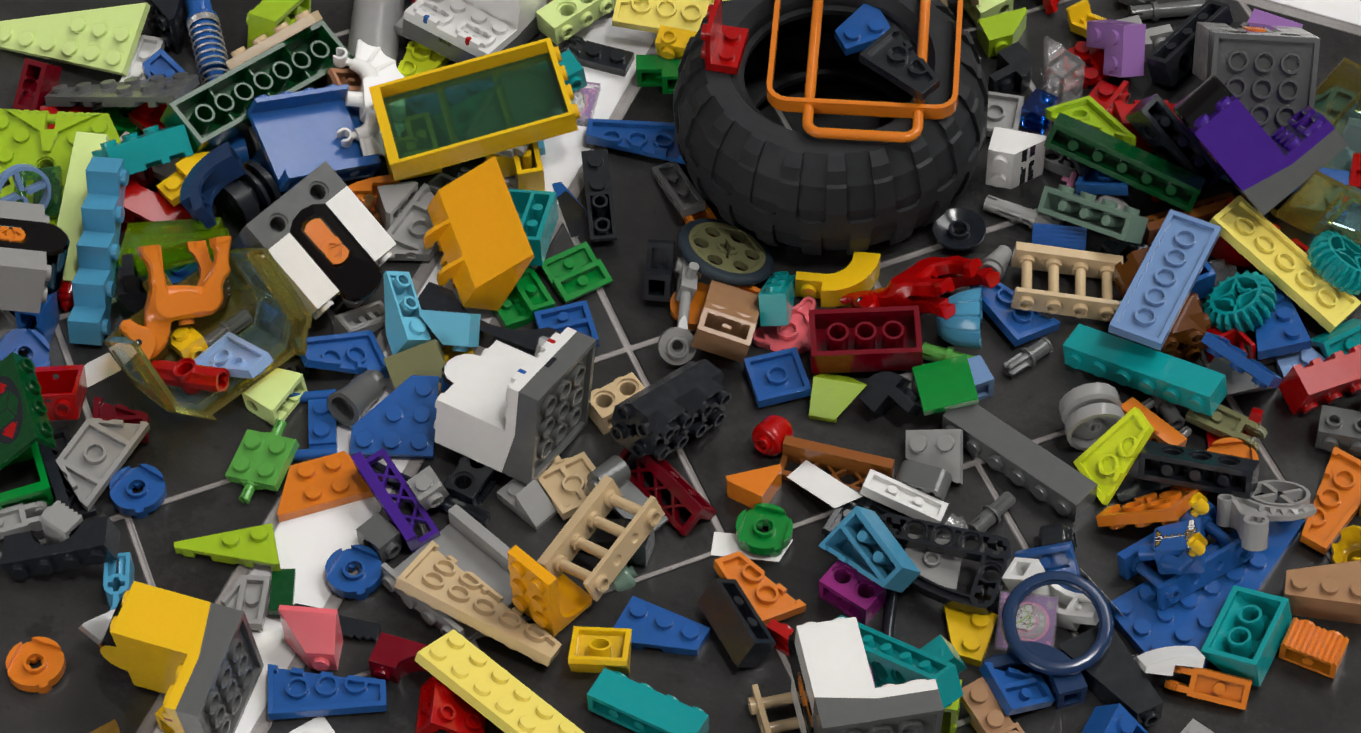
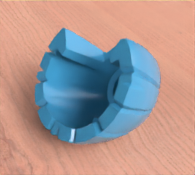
(964, 325)

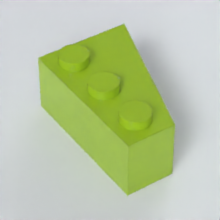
(272, 14)

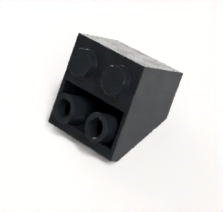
(169, 21)

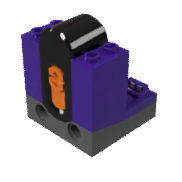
(1253, 162)

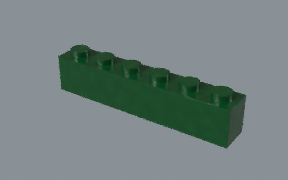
(1124, 162)

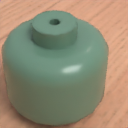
(625, 579)

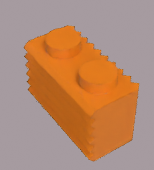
(1313, 647)

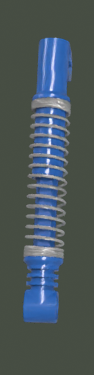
(204, 29)

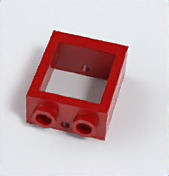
(65, 392)

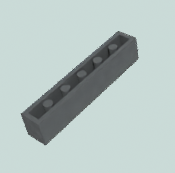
(1022, 460)

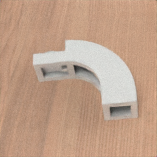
(1072, 607)

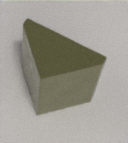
(420, 360)

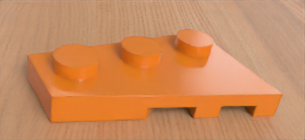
(765, 596)

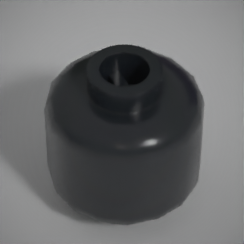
(1055, 534)

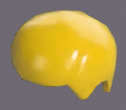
(1349, 546)

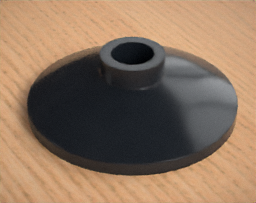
(959, 229)

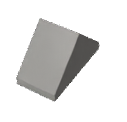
(393, 199)

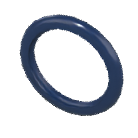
(1055, 667)

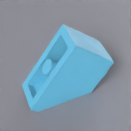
(454, 328)

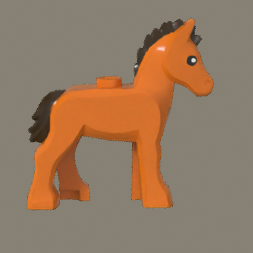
(180, 302)

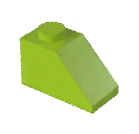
(1001, 30)

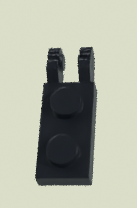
(599, 56)

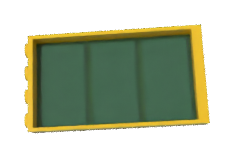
(474, 108)

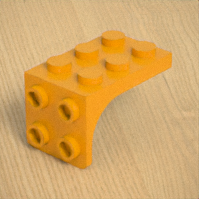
(542, 596)

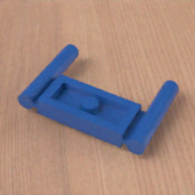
(321, 426)

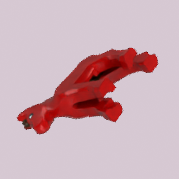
(924, 282)

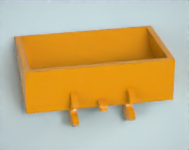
(479, 237)

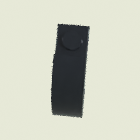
(129, 285)

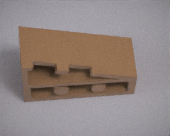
(1325, 591)

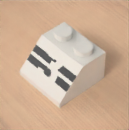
(1014, 157)

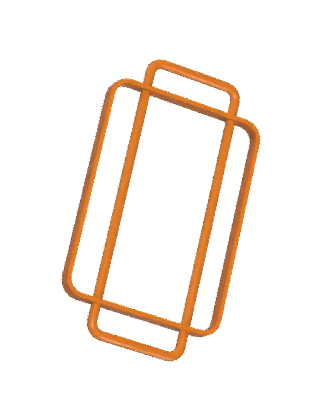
(809, 104)

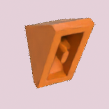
(754, 485)

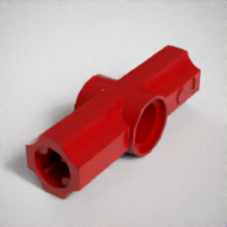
(192, 376)

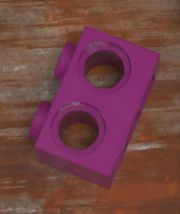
(849, 595)

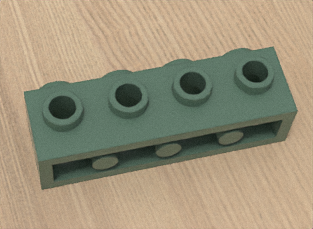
(1094, 215)

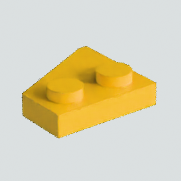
(970, 633)

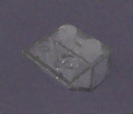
(1061, 71)

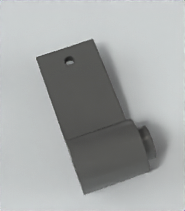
(619, 471)

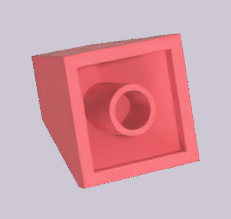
(313, 635)

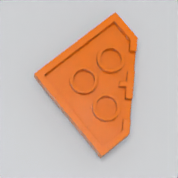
(1149, 509)

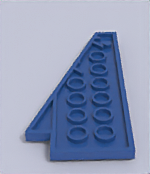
(1194, 616)

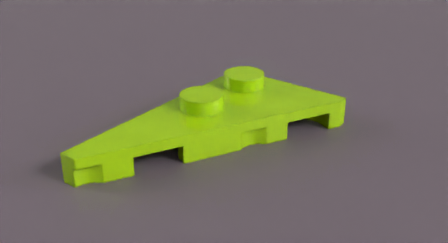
(1092, 114)
(240, 546)

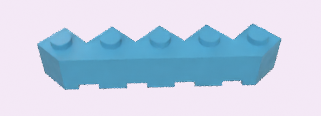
(98, 251)

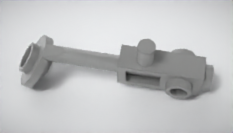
(685, 291)

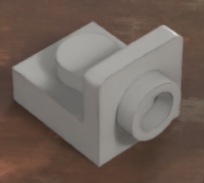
(428, 488)

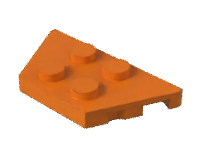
(321, 486)

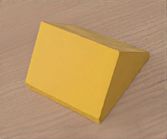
(600, 648)

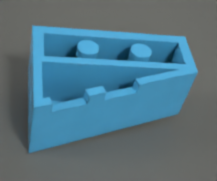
(871, 549)

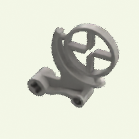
(1253, 515)

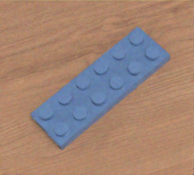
(1164, 279)

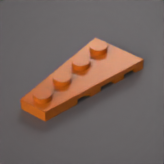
(1336, 501)

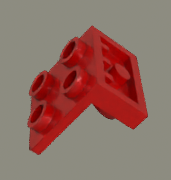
(723, 43)
(446, 711)

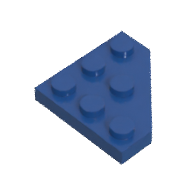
(401, 422)

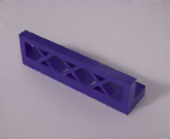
(386, 500)

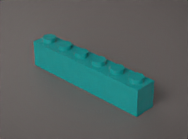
(1145, 369)

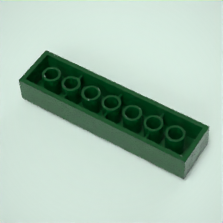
(221, 105)

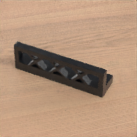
(53, 472)

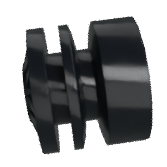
(247, 195)

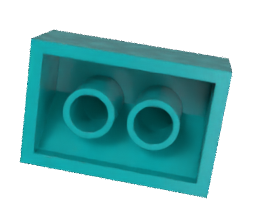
(1248, 633)

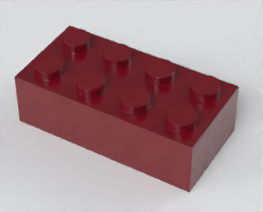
(865, 339)

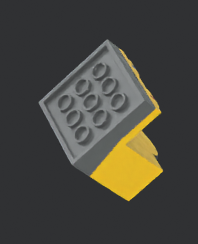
(188, 651)

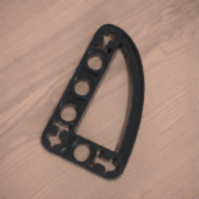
(955, 548)

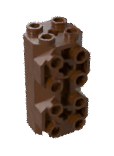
(1191, 325)

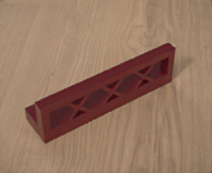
(676, 484)

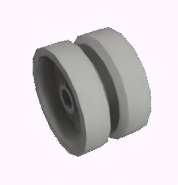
(1089, 413)

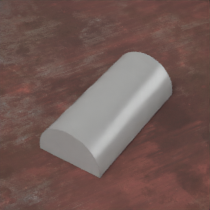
(374, 24)

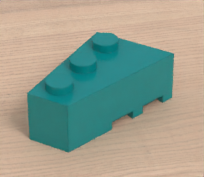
(149, 149)
(539, 218)

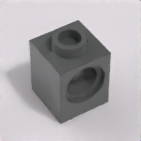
(381, 537)

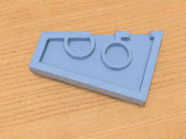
(237, 356)

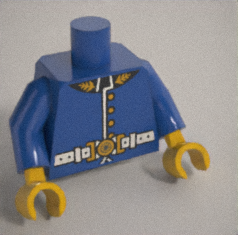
(1180, 545)

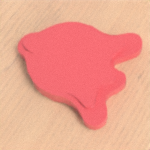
(788, 336)

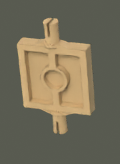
(567, 483)

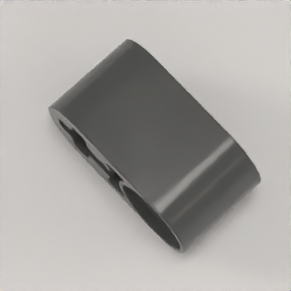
(925, 478)

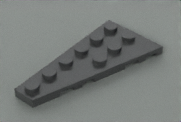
(130, 93)

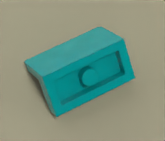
(1342, 338)

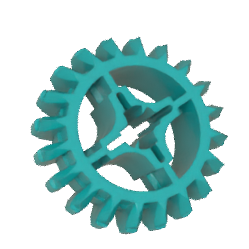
(1337, 261)
(1241, 302)

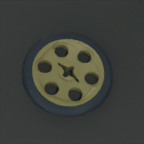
(725, 272)

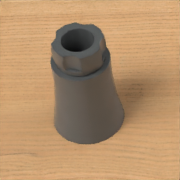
(356, 397)

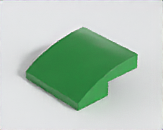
(575, 273)
(525, 299)
(945, 385)

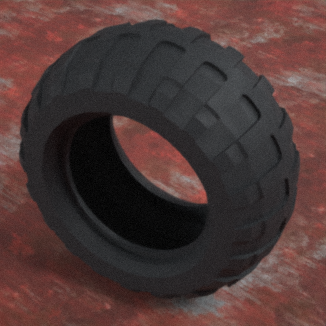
(814, 188)

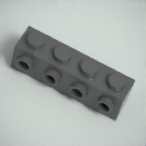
(1340, 429)

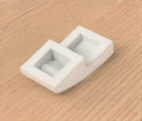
(1163, 660)

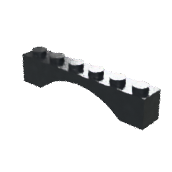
(443, 299)

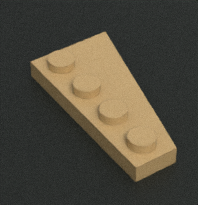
(282, 33)

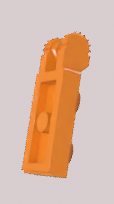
(1213, 686)

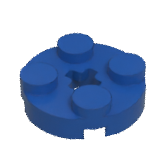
(28, 340)
(140, 503)
(358, 585)

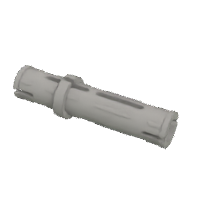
(1017, 212)

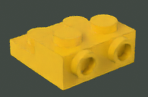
(672, 41)

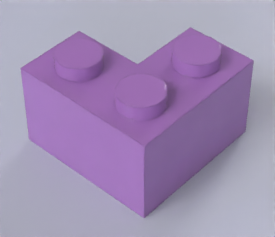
(1122, 46)

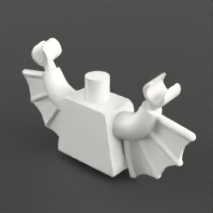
(373, 70)

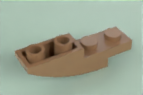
(985, 710)

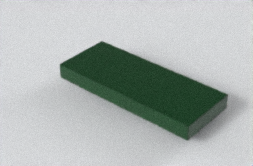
(282, 589)

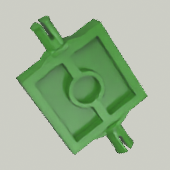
(262, 460)

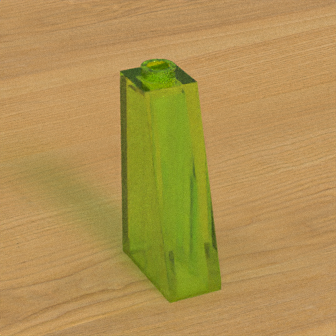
(172, 238)

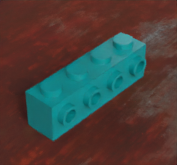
(641, 707)

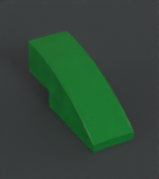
(657, 72)

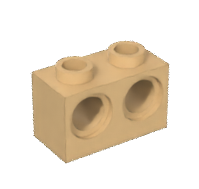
(604, 399)

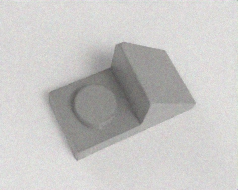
(527, 502)

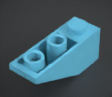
(402, 310)

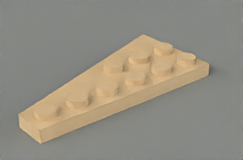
(473, 602)

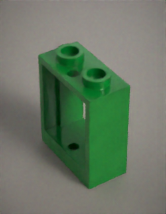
(31, 493)

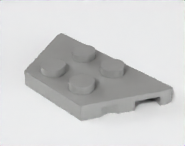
(411, 227)
(97, 455)

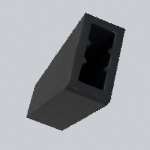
(1117, 677)

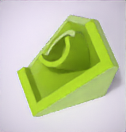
(832, 395)

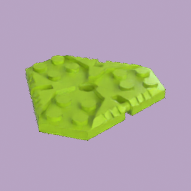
(28, 140)

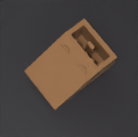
(727, 321)

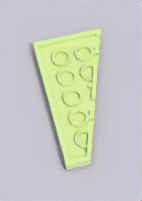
(86, 38)

